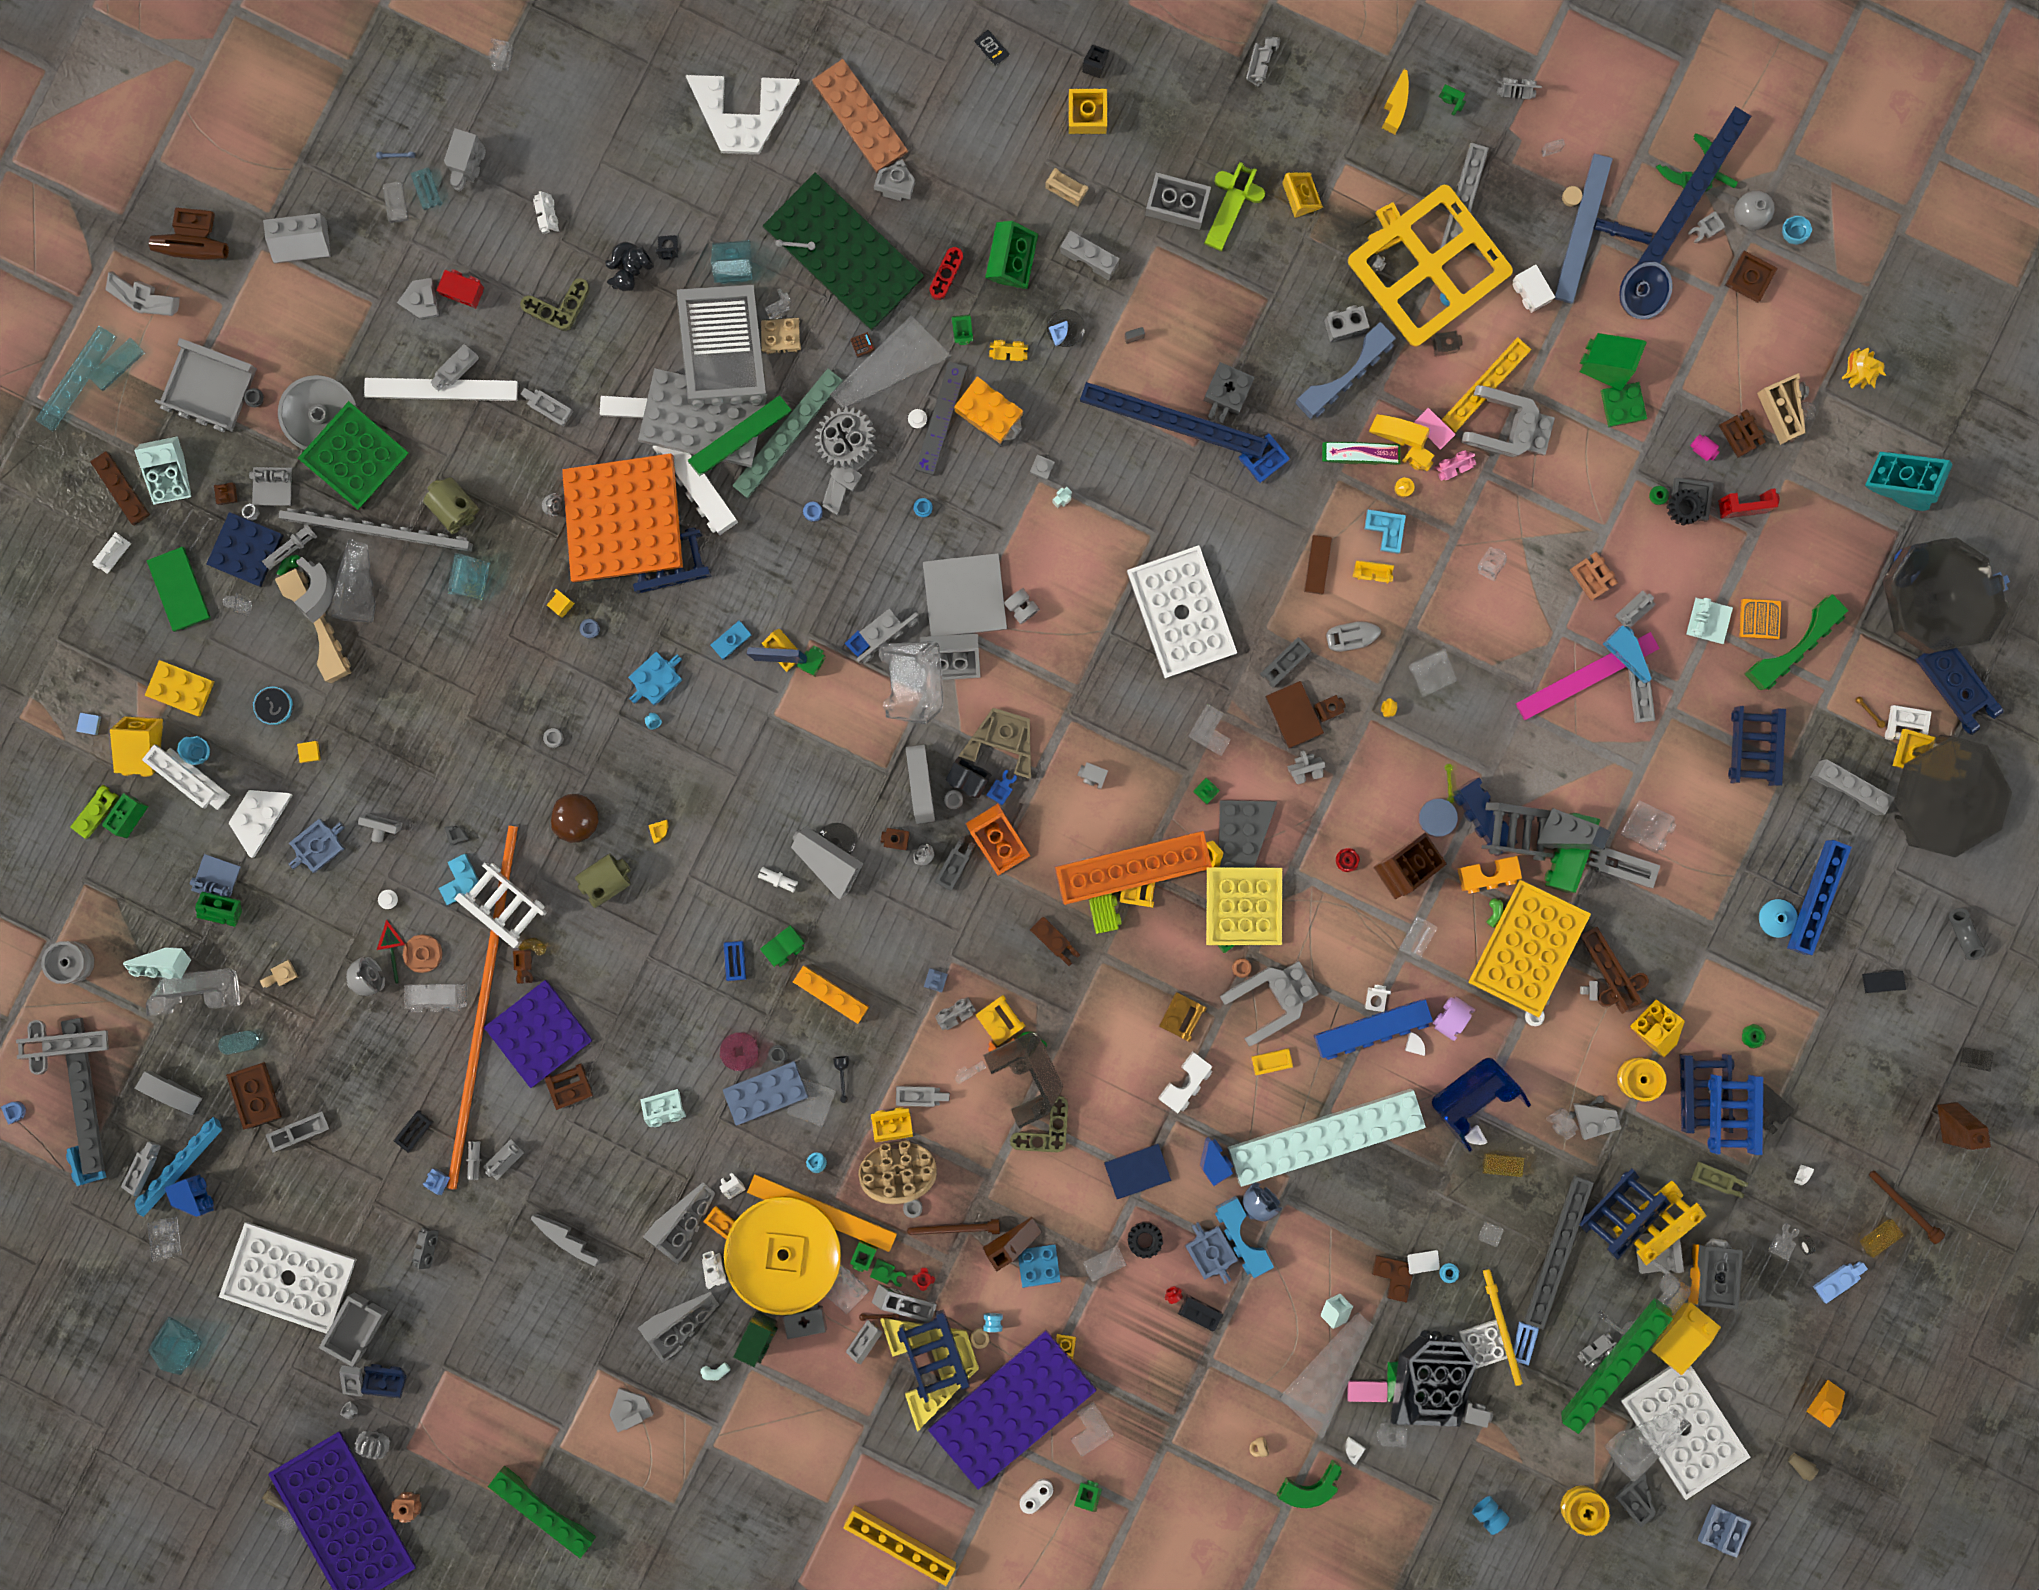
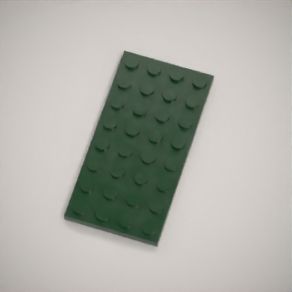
(848, 251)

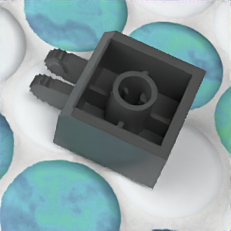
(1228, 401)

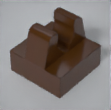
(225, 493)

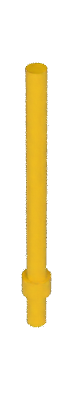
(1492, 1290)

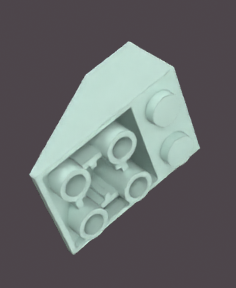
(164, 470)

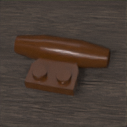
(190, 237)

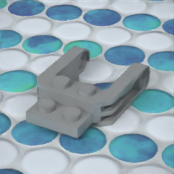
(1529, 429)
(1290, 988)

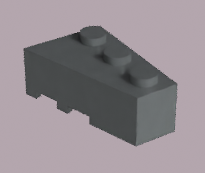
(1572, 832)

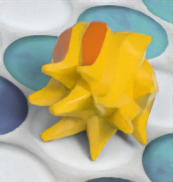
(1863, 368)

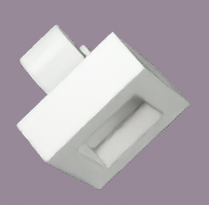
(732, 1187)

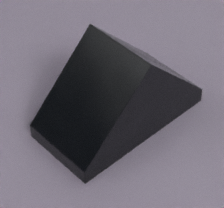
(1095, 61)

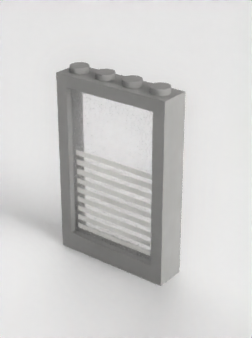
(721, 345)

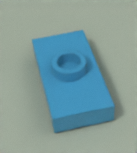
(731, 640)

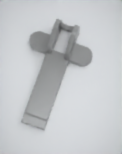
(58, 1045)

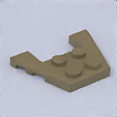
(1006, 733)

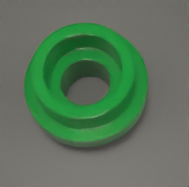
(1653, 495)

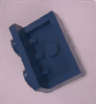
(383, 1381)

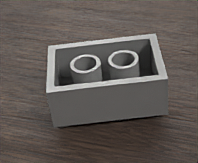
(1177, 201)

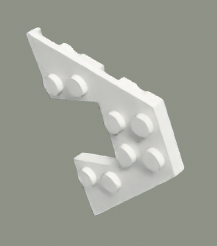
(741, 131)

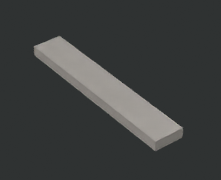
(1466, 188)

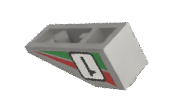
(903, 1303)

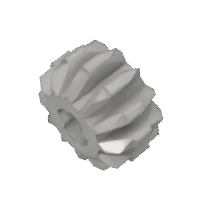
(372, 1445)

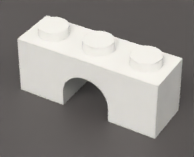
(1177, 1097)

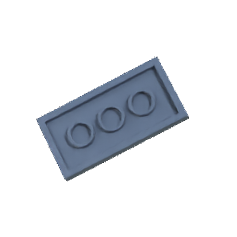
(765, 1093)

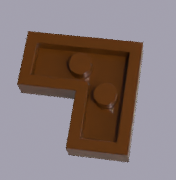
(1398, 1274)

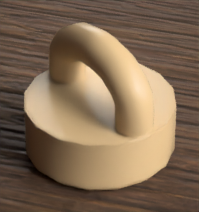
(1263, 1450)

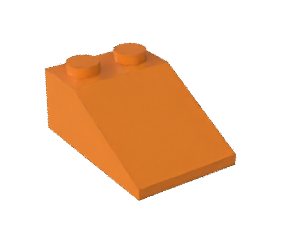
(997, 839)

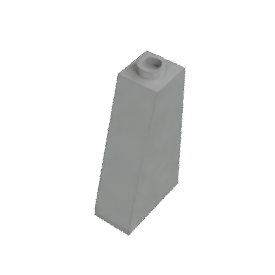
(827, 861)

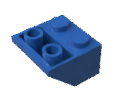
(1213, 1164)
(190, 1196)

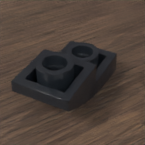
(1884, 981)

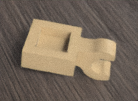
(281, 974)

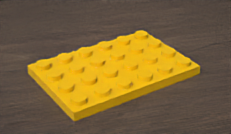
(1529, 948)

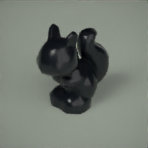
(633, 260)

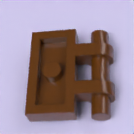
(1738, 436)

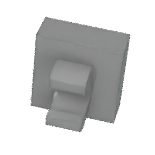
(1593, 990)

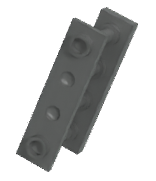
(1514, 813)

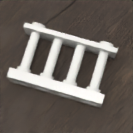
(186, 777)
(497, 924)

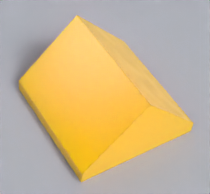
(1301, 193)

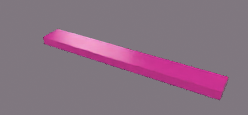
(1579, 680)

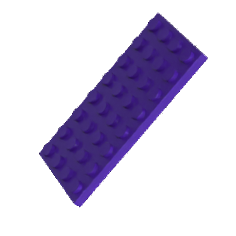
(1012, 1409)
(341, 1517)

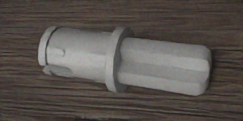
(473, 1160)

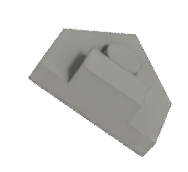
(895, 181)
(420, 299)
(629, 1409)

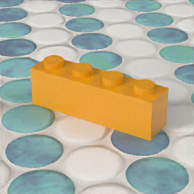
(831, 994)

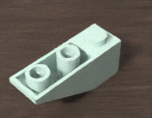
(161, 963)

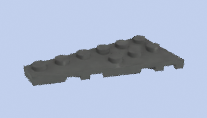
(1243, 831)

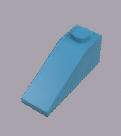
(1627, 649)

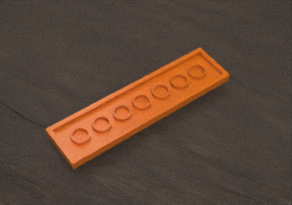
(1133, 867)

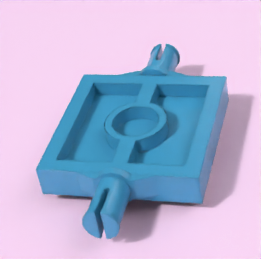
(655, 678)

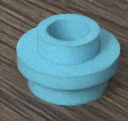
(1455, 1273)

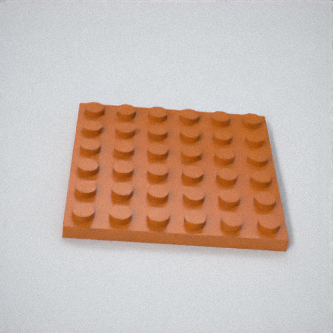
(622, 518)

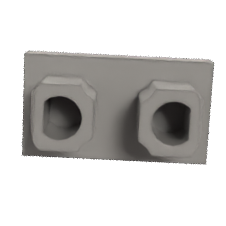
(1306, 764)

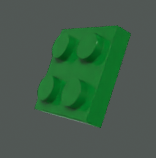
(1624, 405)

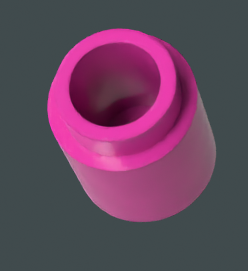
(1705, 447)

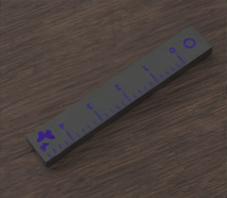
(941, 418)

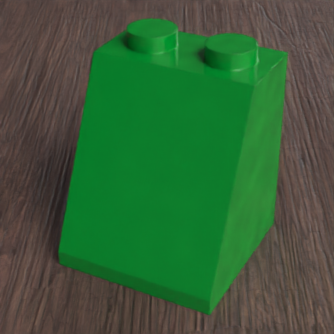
(1612, 359)

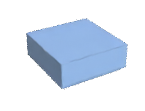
(88, 724)

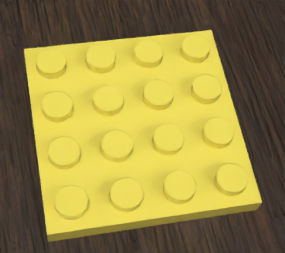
(1244, 906)

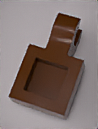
(522, 963)

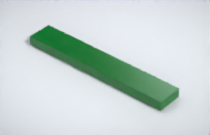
(739, 435)

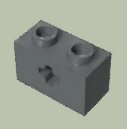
(815, 1325)

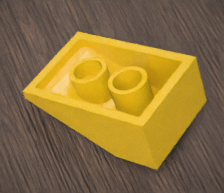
(1685, 1337)

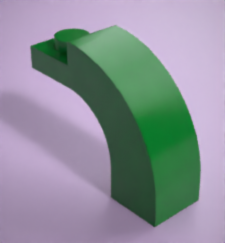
(1311, 1495)

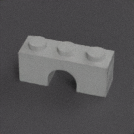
(1098, 259)

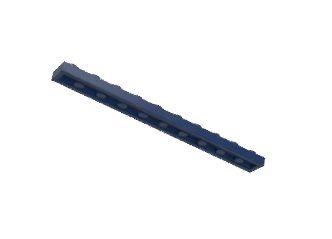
(1696, 186)
(1173, 420)

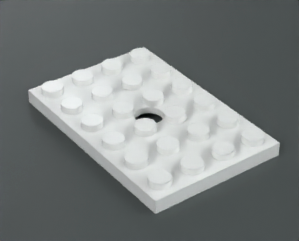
(1186, 582)
(257, 1281)
(1710, 1446)

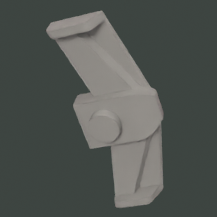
(141, 296)
(841, 480)

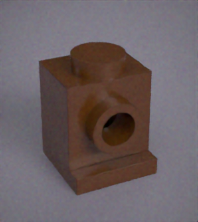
(1323, 710)
(903, 838)

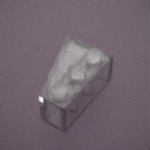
(435, 997)

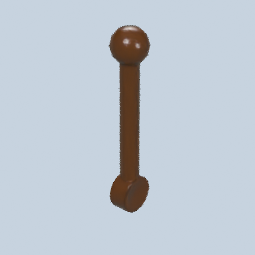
(863, 1317)

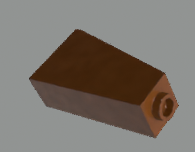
(1961, 1127)

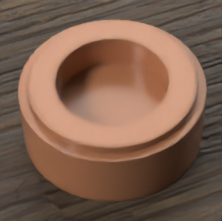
(1241, 968)

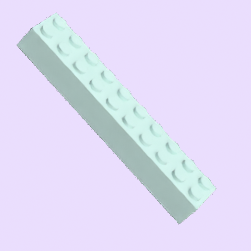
(1326, 1137)

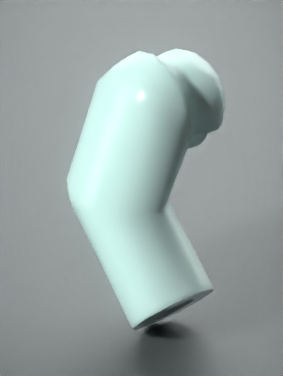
(714, 1374)

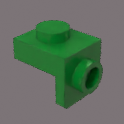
(962, 329)

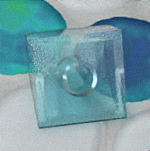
(732, 261)
(174, 1346)

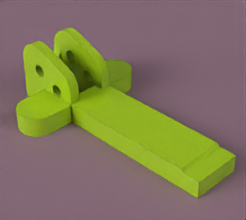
(1231, 204)

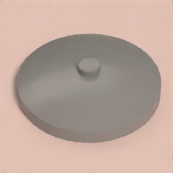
(309, 407)

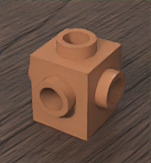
(410, 1502)

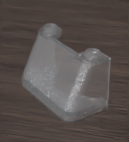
(914, 681)
(217, 985)

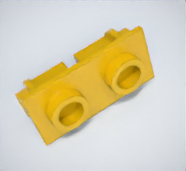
(1001, 348)
(1375, 571)

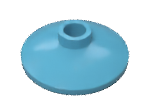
(1769, 918)

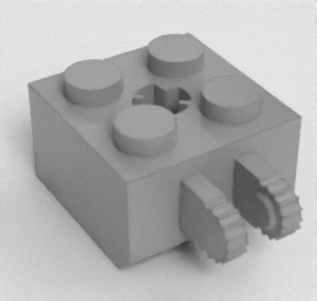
(464, 158)

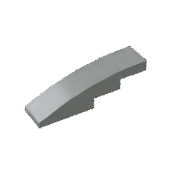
(560, 1235)

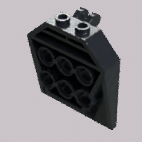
(1439, 1395)

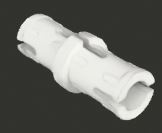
(778, 879)

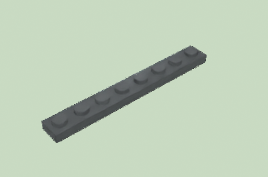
(84, 1104)
(1558, 1252)

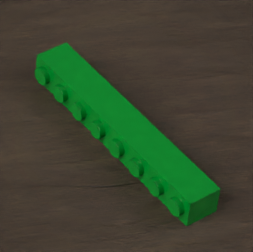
(1616, 1365)

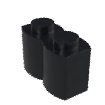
(968, 777)

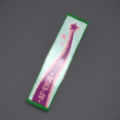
(1360, 453)

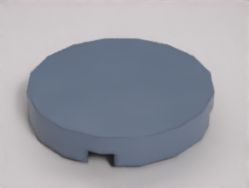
(1438, 817)

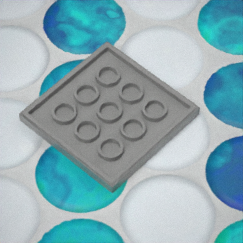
(964, 595)

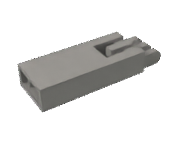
(1628, 867)

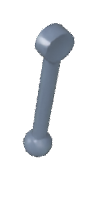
(380, 155)

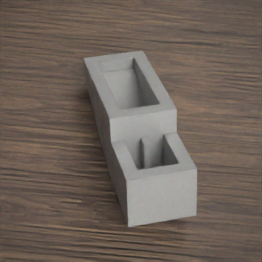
(168, 1092)
(297, 1132)

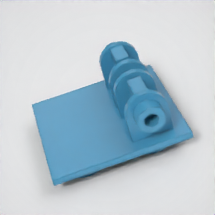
(1039, 1266)

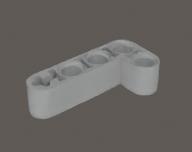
(920, 784)

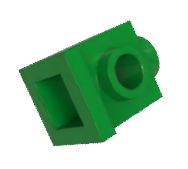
(814, 661)
(863, 1264)
(1082, 1500)

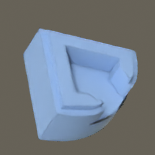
(1059, 332)

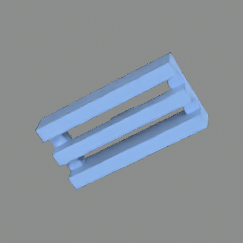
(1521, 1325)

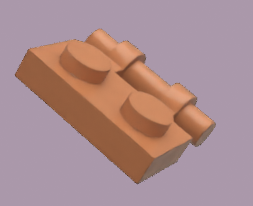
(1589, 579)

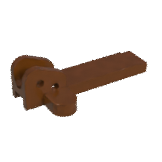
(1613, 973)

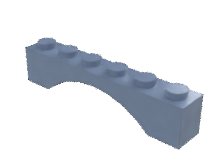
(1317, 397)

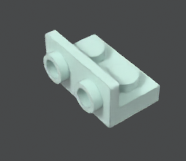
(662, 1108)

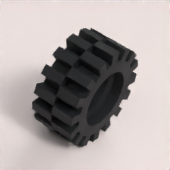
(1690, 496)
(1149, 1251)

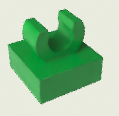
(1206, 791)

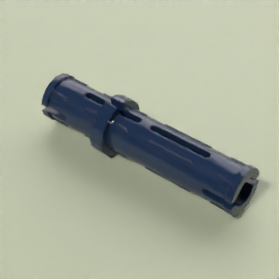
(1617, 229)

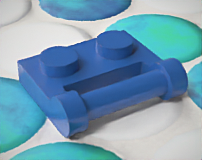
(1268, 463)

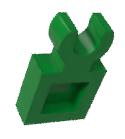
(884, 1271)

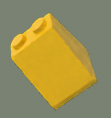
(132, 741)

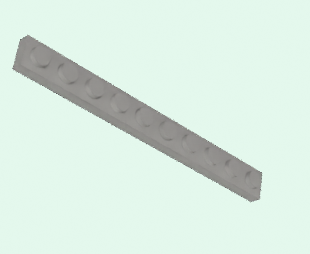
(367, 527)

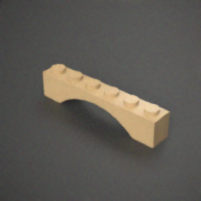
(330, 660)

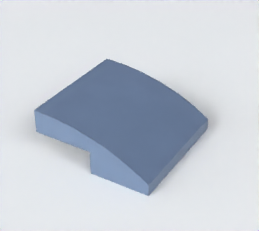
(1724, 1530)

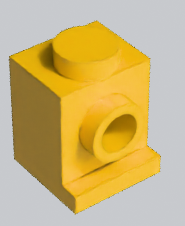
(1419, 459)

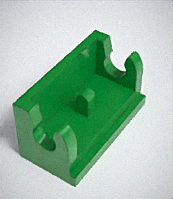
(124, 816)

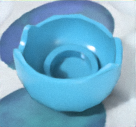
(1796, 230)
(193, 750)

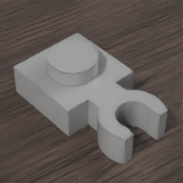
(1708, 226)

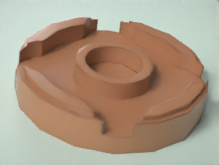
(422, 953)

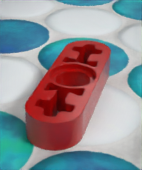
(957, 263)

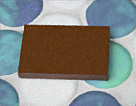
(1294, 714)
(254, 1095)

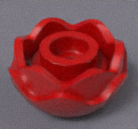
(1353, 860)

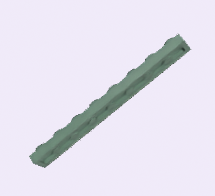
(787, 433)

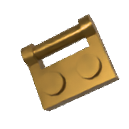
(1176, 1014)

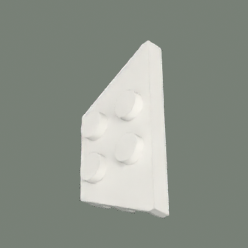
(257, 817)

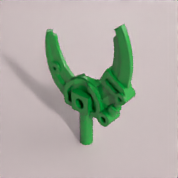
(1682, 179)

